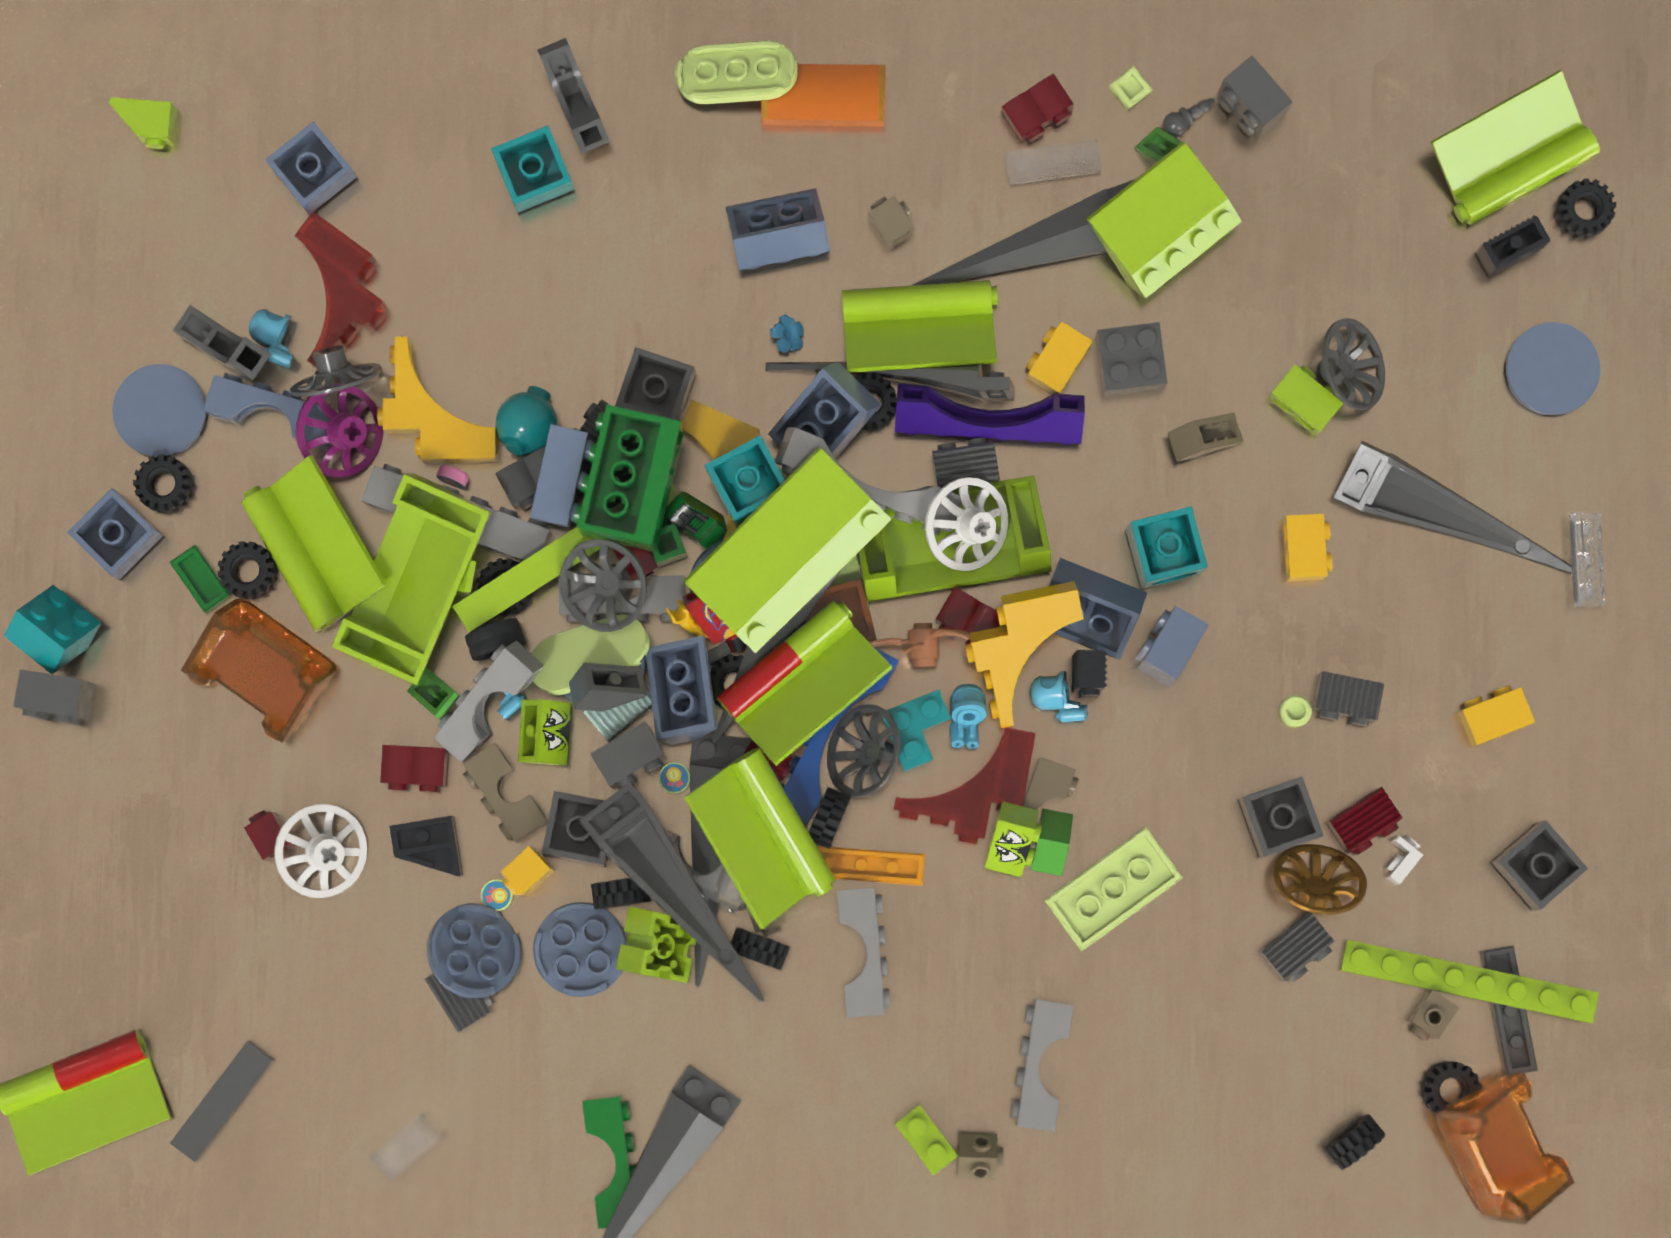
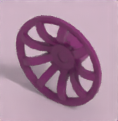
(342, 431)

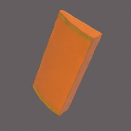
(830, 97)

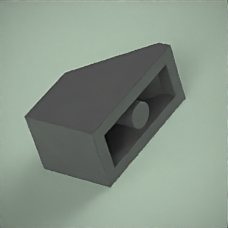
(606, 686)

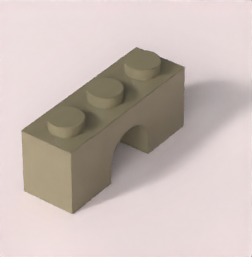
(487, 772)

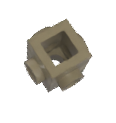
(978, 1156)

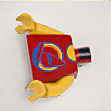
(701, 620)

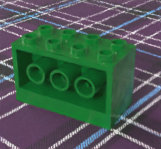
(651, 480)

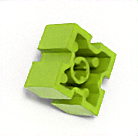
(655, 946)

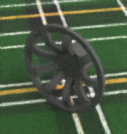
(332, 363)
(1343, 368)
(607, 583)
(872, 752)

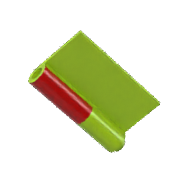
(83, 1102)

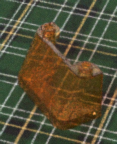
(260, 665)
(1501, 1153)

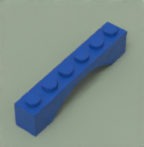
(804, 782)

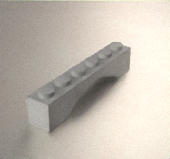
(907, 505)

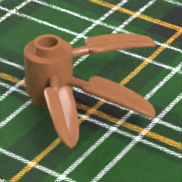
(922, 643)

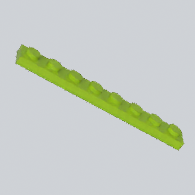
(1469, 981)

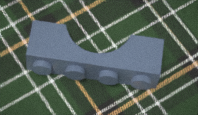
(234, 400)

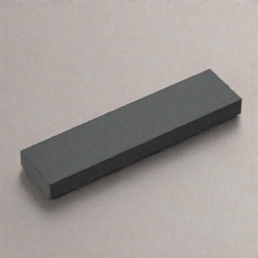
(1510, 1022)
(221, 1101)

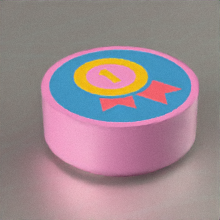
(452, 476)

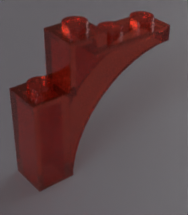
(342, 268)
(969, 805)

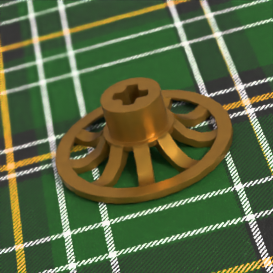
(1318, 888)

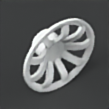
(971, 526)
(322, 851)

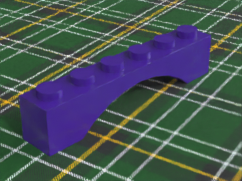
(1050, 420)

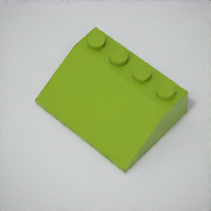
(1163, 220)

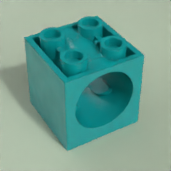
(745, 478)
(1166, 547)

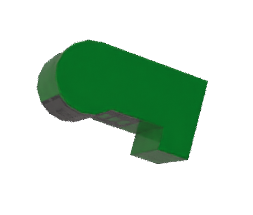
(696, 519)

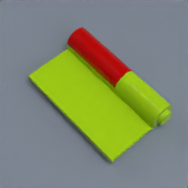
(804, 682)

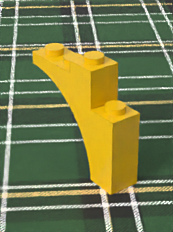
(412, 411)
(716, 434)
(1003, 650)

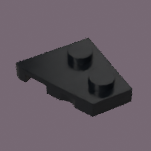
(428, 844)

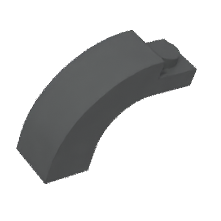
(573, 95)
(221, 344)

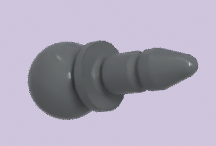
(1177, 122)

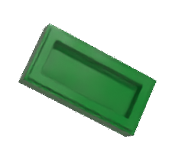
(200, 579)

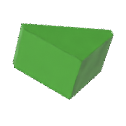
(1157, 145)
(434, 694)
(1053, 842)

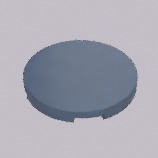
(1552, 368)
(159, 410)
(579, 949)
(473, 951)

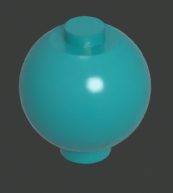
(525, 420)

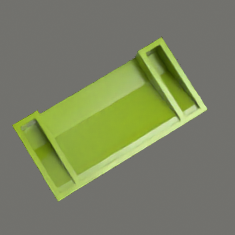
(787, 550)
(902, 564)
(423, 569)

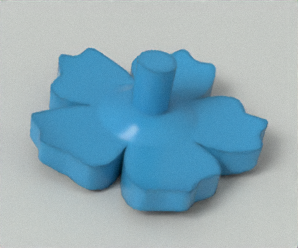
(788, 334)

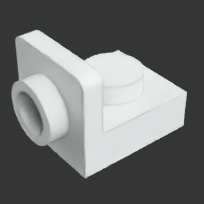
(1402, 865)

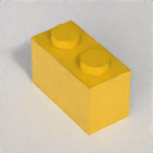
(1059, 358)
(1306, 547)
(1495, 716)
(526, 872)

